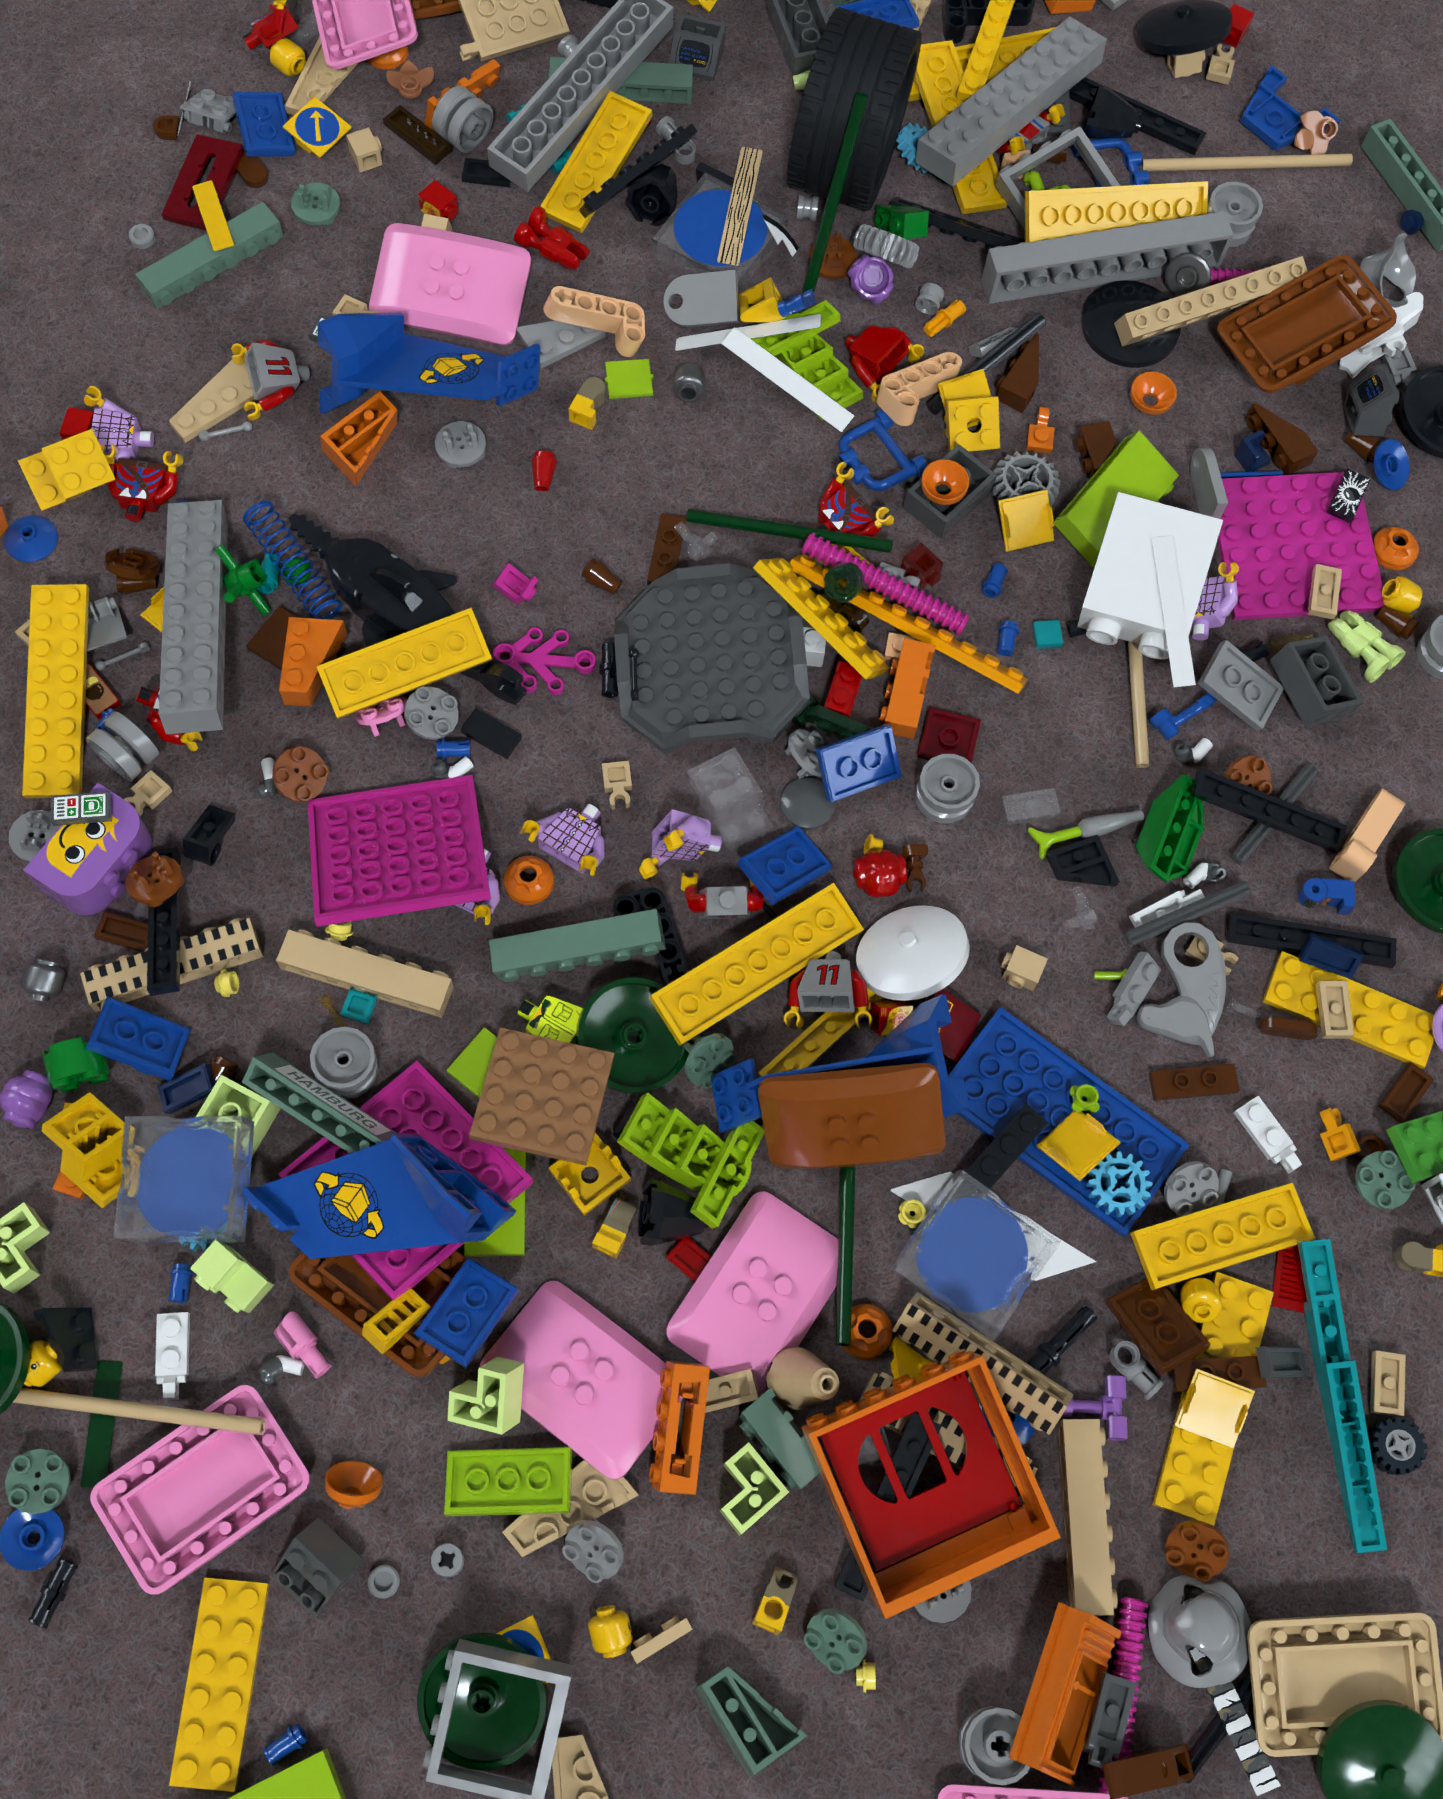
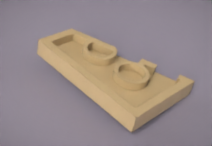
(575, 1770)

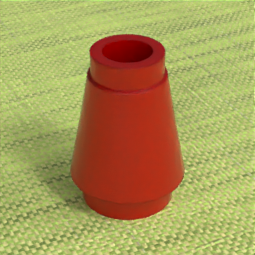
(543, 469)

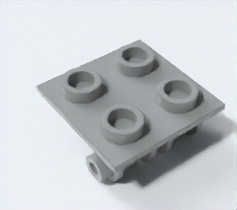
(210, 110)
(104, 624)

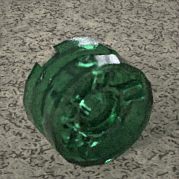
(853, 587)

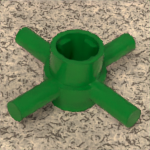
(243, 579)

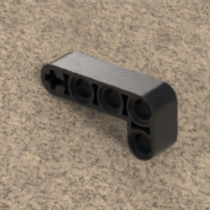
(963, 13)
(637, 902)

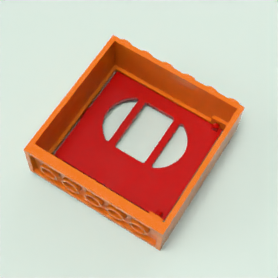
(958, 1504)

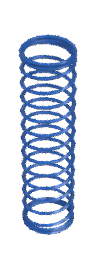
(262, 504)

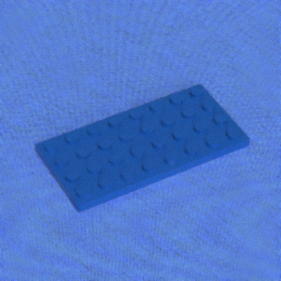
(1018, 1067)

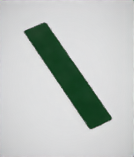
(101, 1426)

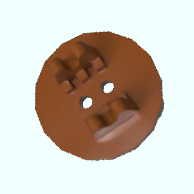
(838, 257)
(1251, 771)
(292, 784)
(163, 883)
(1209, 1558)

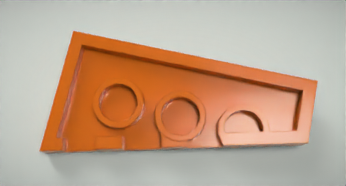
(480, 79)

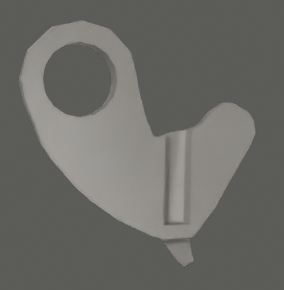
(1202, 992)

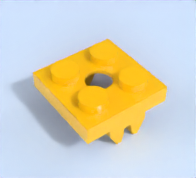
(959, 414)
(585, 1195)

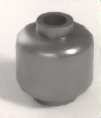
(689, 382)
(43, 979)

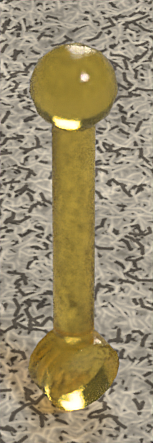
(326, 1001)

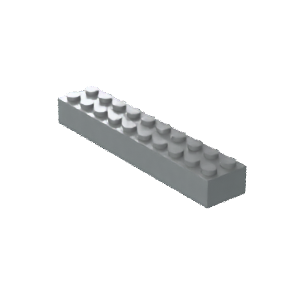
(578, 89)
(1010, 101)
(1102, 256)
(193, 619)

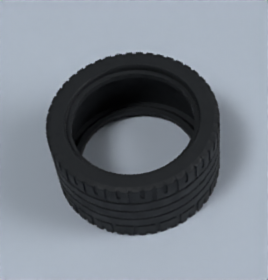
(851, 58)

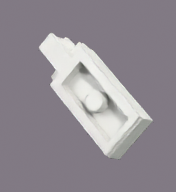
(1164, 906)
(1268, 1134)
(172, 1352)

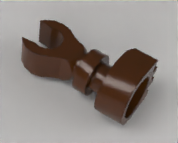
(914, 853)

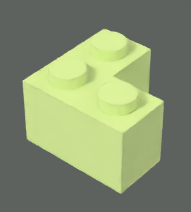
(18, 1232)
(227, 1271)
(493, 1400)
(759, 1489)

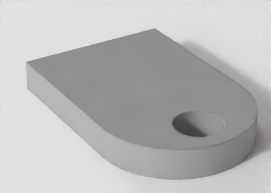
(706, 297)
(1207, 483)

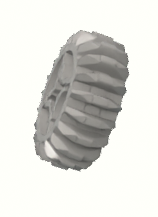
(886, 246)
(1023, 474)

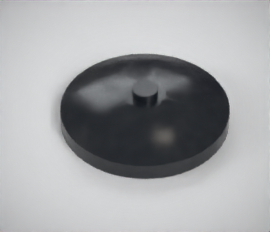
(1184, 27)
(1109, 305)
(1423, 410)

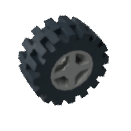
(1406, 1442)

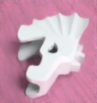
(1387, 342)

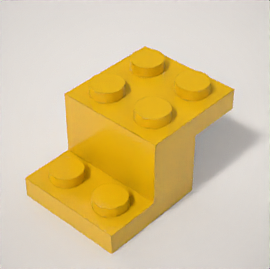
(66, 469)
(90, 1147)

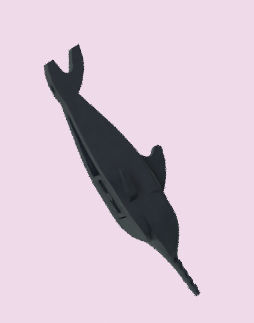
(395, 597)

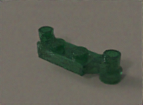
(828, 720)

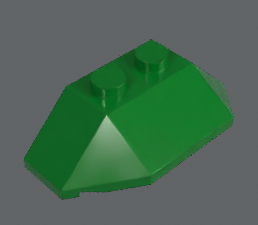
(1172, 831)

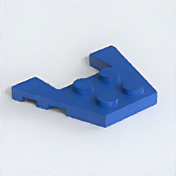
(1271, 116)

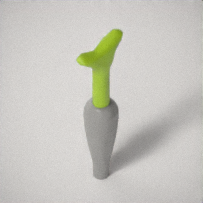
(1086, 828)

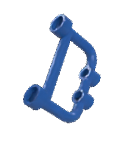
(1130, 159)
(861, 473)

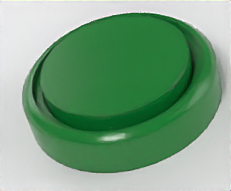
(297, 571)

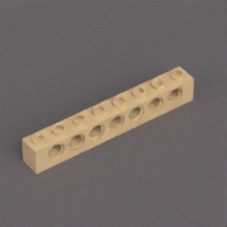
(1206, 302)

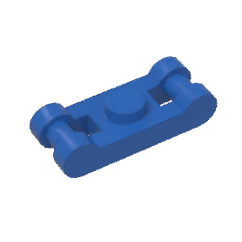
(796, 303)

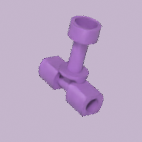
(1108, 1407)

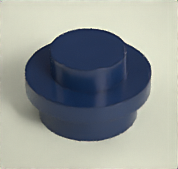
(1411, 221)

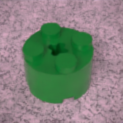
(72, 1064)

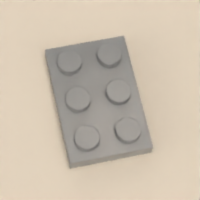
(1241, 685)

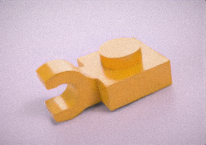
(1338, 1138)

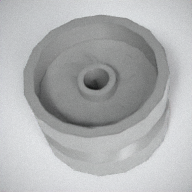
(462, 118)
(1242, 208)
(1430, 649)
(122, 746)
(947, 788)
(343, 1046)
(975, 1745)

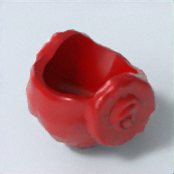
(880, 873)

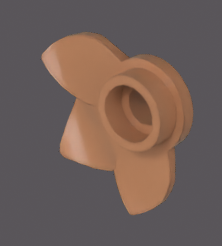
(410, 80)
(1313, 135)

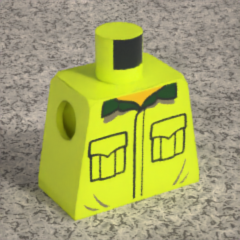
(551, 1019)

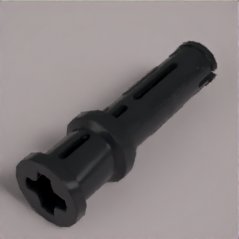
(1049, 1353)

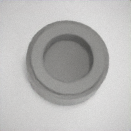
(142, 236)
(384, 1581)

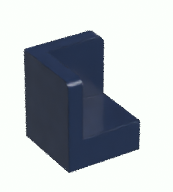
(1251, 454)

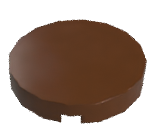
(132, 564)

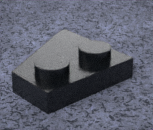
(1083, 863)
(71, 1337)

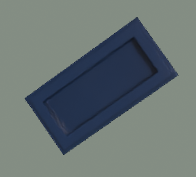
(1330, 956)
(186, 1088)

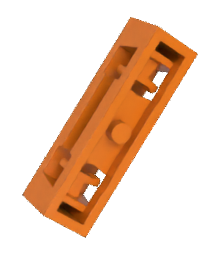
(669, 1471)

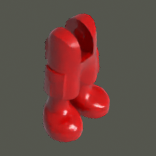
(557, 243)

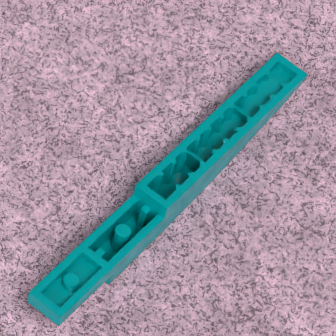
(1341, 1396)

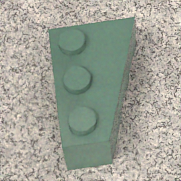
(780, 1440)
(747, 1721)

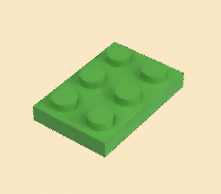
(1420, 1146)

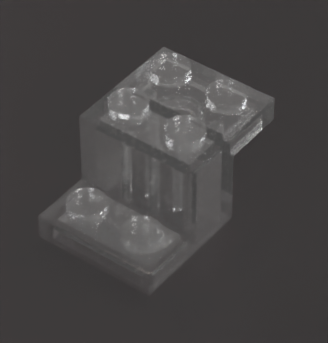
(730, 800)

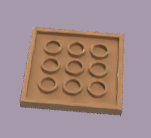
(542, 1096)

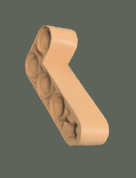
(599, 313)
(901, 390)
(1360, 847)

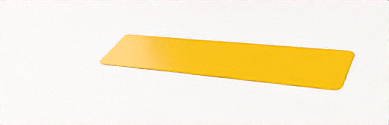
(213, 215)

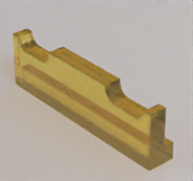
(1279, 644)

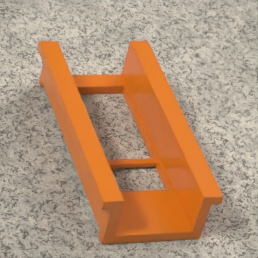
(1064, 1693)

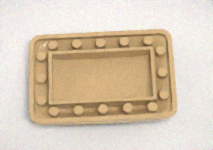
(1323, 1665)

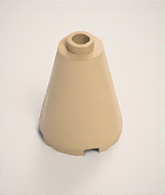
(801, 1379)

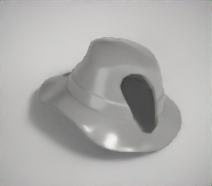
(1393, 265)
(1210, 1623)

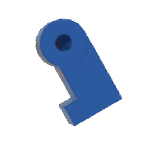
(1328, 893)

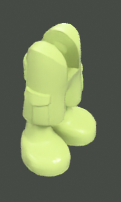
(1360, 638)

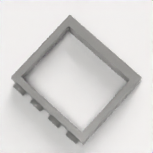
(1047, 150)
(508, 1662)

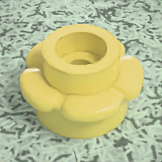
(340, 931)
(227, 983)
(905, 1209)
(866, 1676)

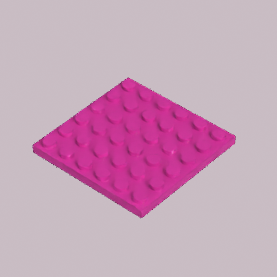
(1280, 532)
(396, 850)
(423, 1107)

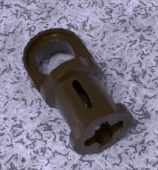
(853, 615)

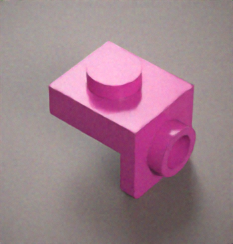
(515, 584)

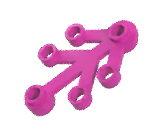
(540, 659)

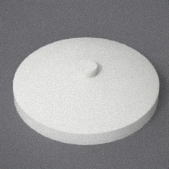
(912, 952)

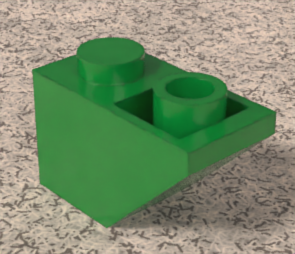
(902, 220)

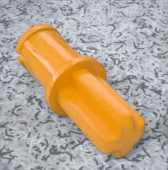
(944, 318)

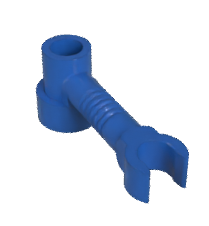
(1169, 724)

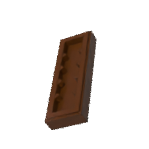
(666, 547)
(1194, 1082)
(1239, 1370)

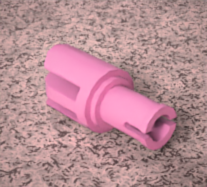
(301, 1343)

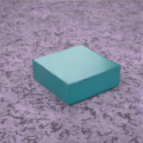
(1047, 634)
(358, 1006)

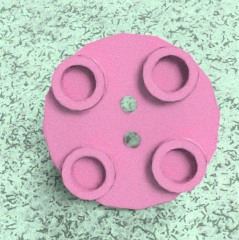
(381, 713)

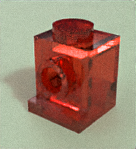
(924, 565)

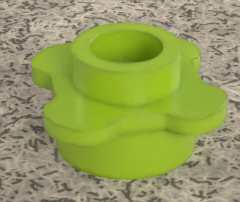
(1088, 1092)

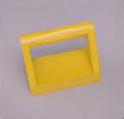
(765, 297)

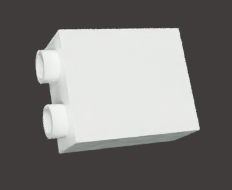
(1124, 584)

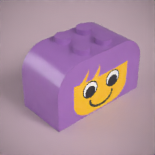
(89, 861)

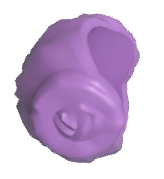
(871, 278)
(25, 1099)

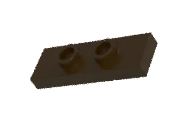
(417, 134)

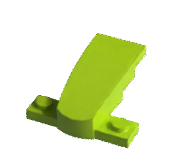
(813, 357)
(692, 1154)

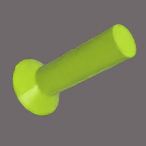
(1101, 975)

